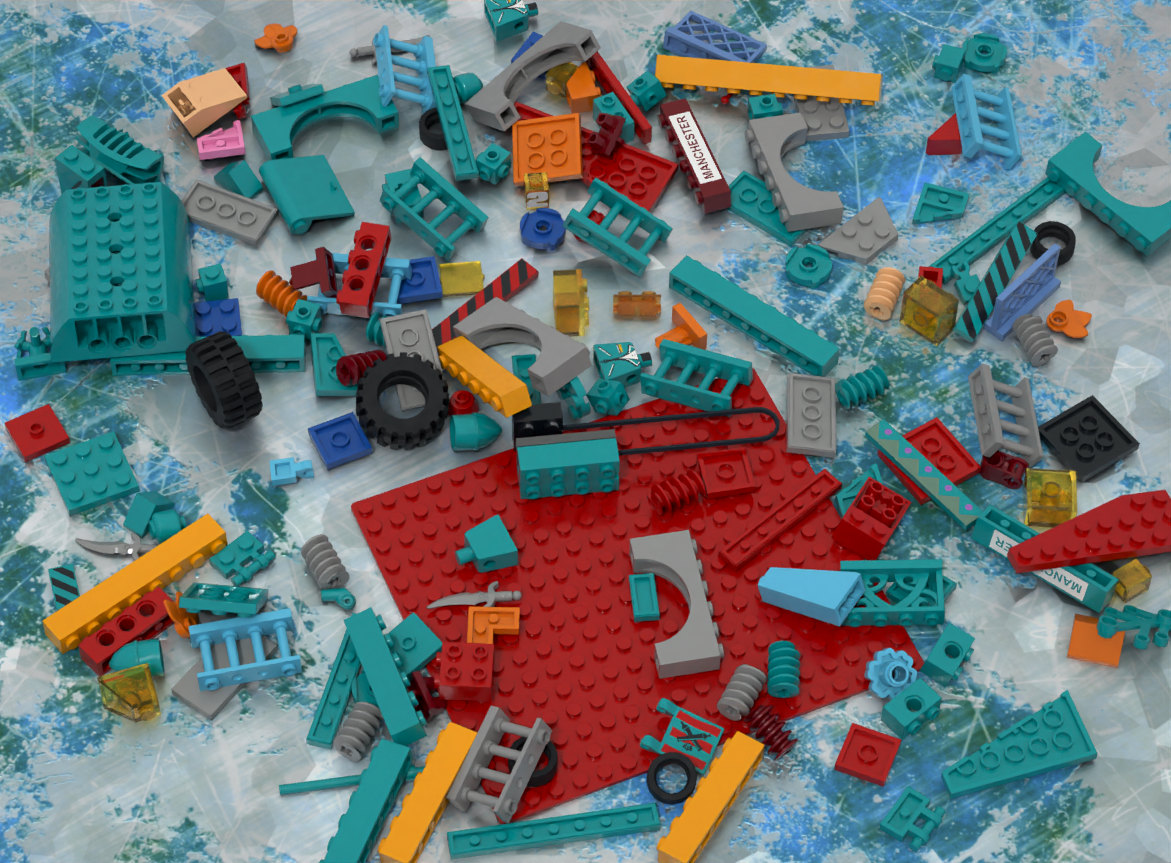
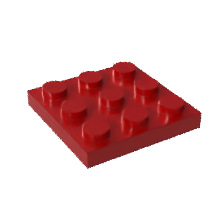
(940, 449)

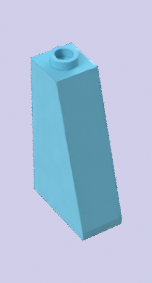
(812, 593)

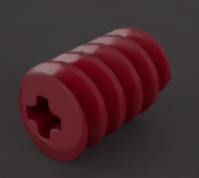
(351, 367)
(771, 731)

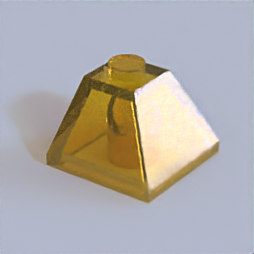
(130, 693)

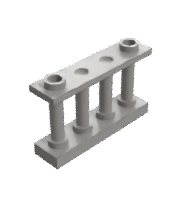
(991, 426)
(480, 754)

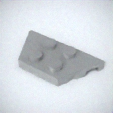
(863, 235)

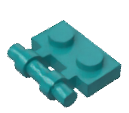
(238, 554)
(904, 815)

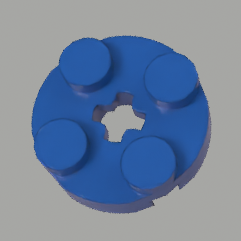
(542, 239)

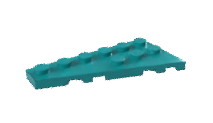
(1031, 747)

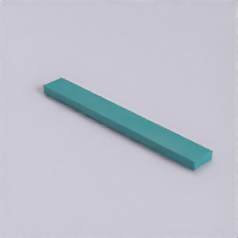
(999, 227)
(553, 831)

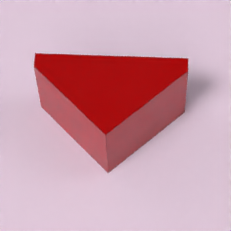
(945, 139)

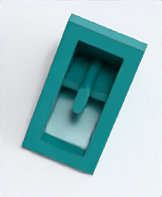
(239, 179)
(142, 509)

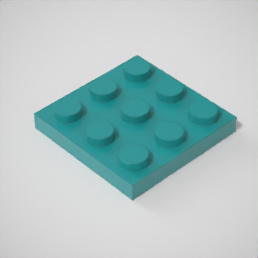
(91, 473)
(223, 599)

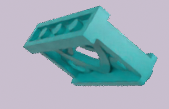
(906, 611)

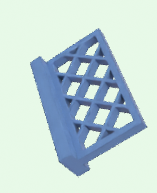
(694, 46)
(1025, 294)

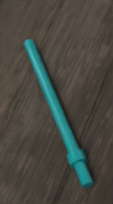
(338, 782)

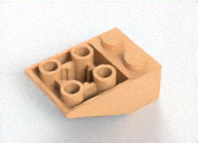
(204, 99)

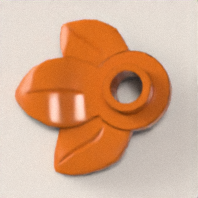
(277, 37)
(1068, 320)
(181, 616)

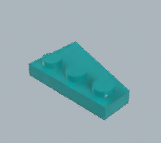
(325, 355)

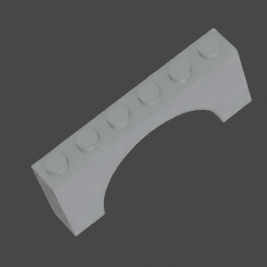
(496, 100)
(797, 204)
(501, 322)
(674, 559)

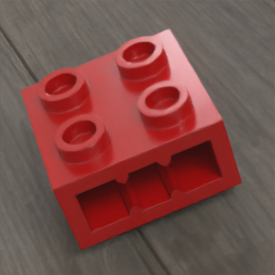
(465, 671)

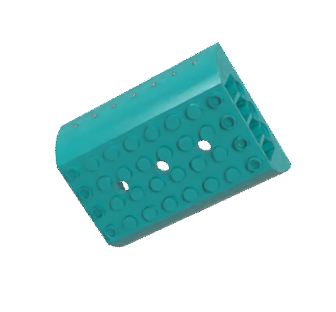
(156, 299)

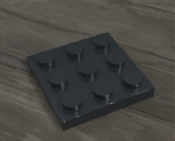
(1087, 438)

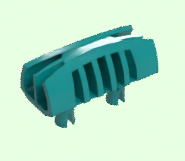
(119, 152)

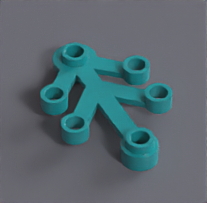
(1108, 625)

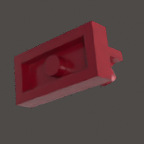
(316, 272)

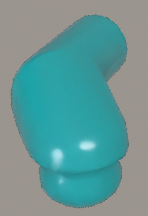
(340, 596)

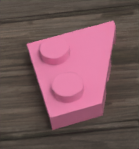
(222, 143)

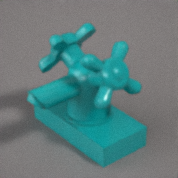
(39, 360)

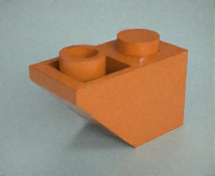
(582, 90)

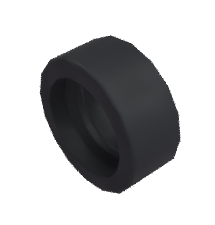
(429, 139)
(1056, 230)
(675, 758)
(542, 776)

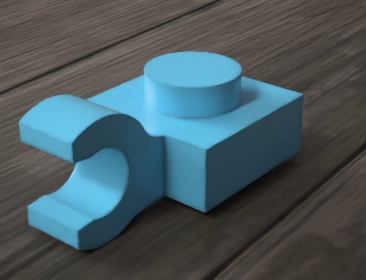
(286, 471)

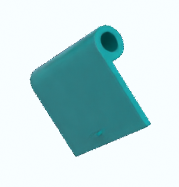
(305, 191)

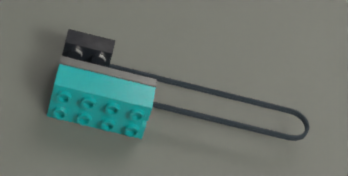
(588, 461)

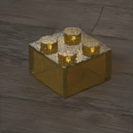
(570, 302)
(928, 310)
(1049, 497)

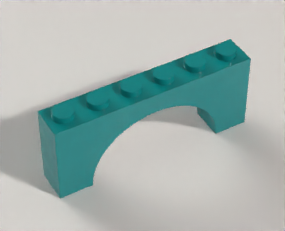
(360, 100)
(1073, 169)

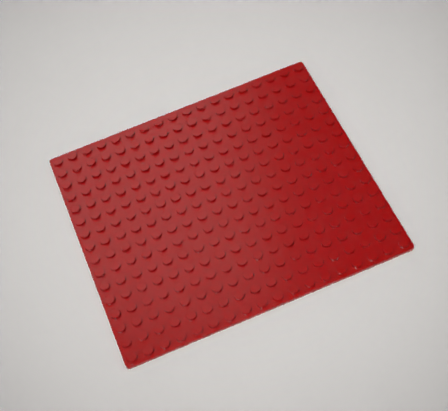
(577, 645)

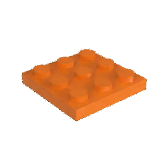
(548, 146)

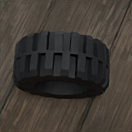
(410, 372)
(223, 380)

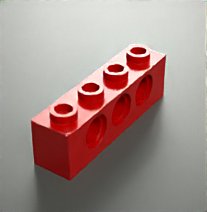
(360, 302)
(113, 632)

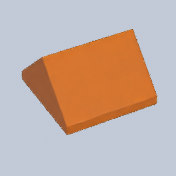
(1090, 647)

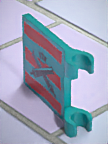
(685, 735)

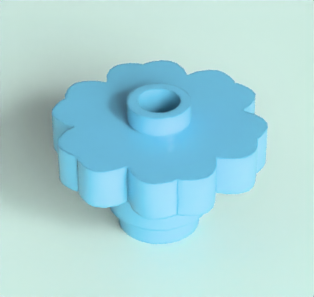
(890, 673)

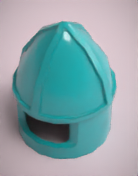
(472, 431)
(139, 653)

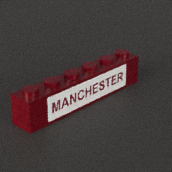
(694, 156)

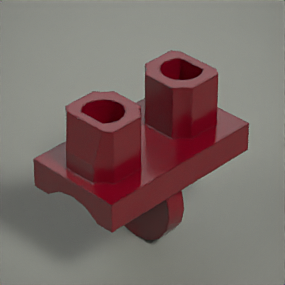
(608, 136)
(423, 688)

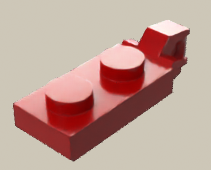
(240, 75)

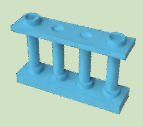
(424, 59)
(971, 128)
(393, 268)
(240, 628)

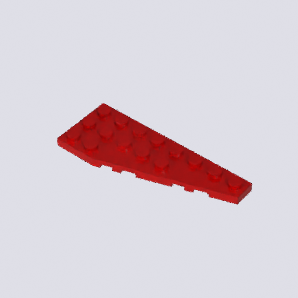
(627, 169)
(1115, 530)

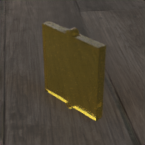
(461, 278)

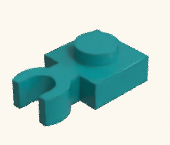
(965, 284)

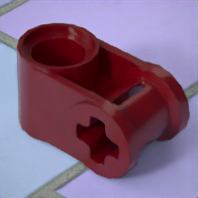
(1003, 469)

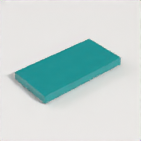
(755, 204)

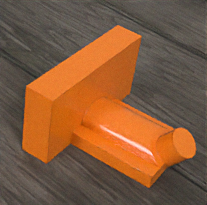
(686, 331)

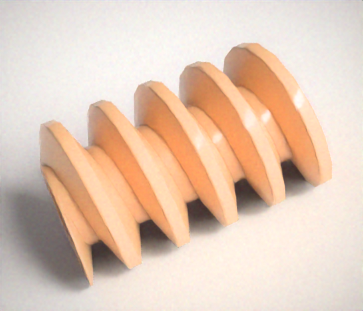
(884, 293)

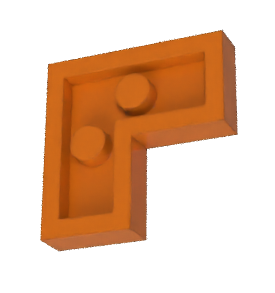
(487, 621)

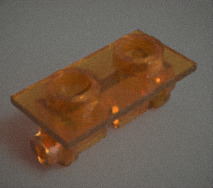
(645, 302)

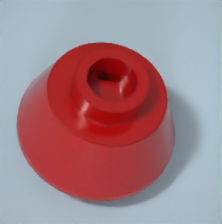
(462, 403)

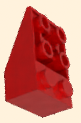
(871, 519)

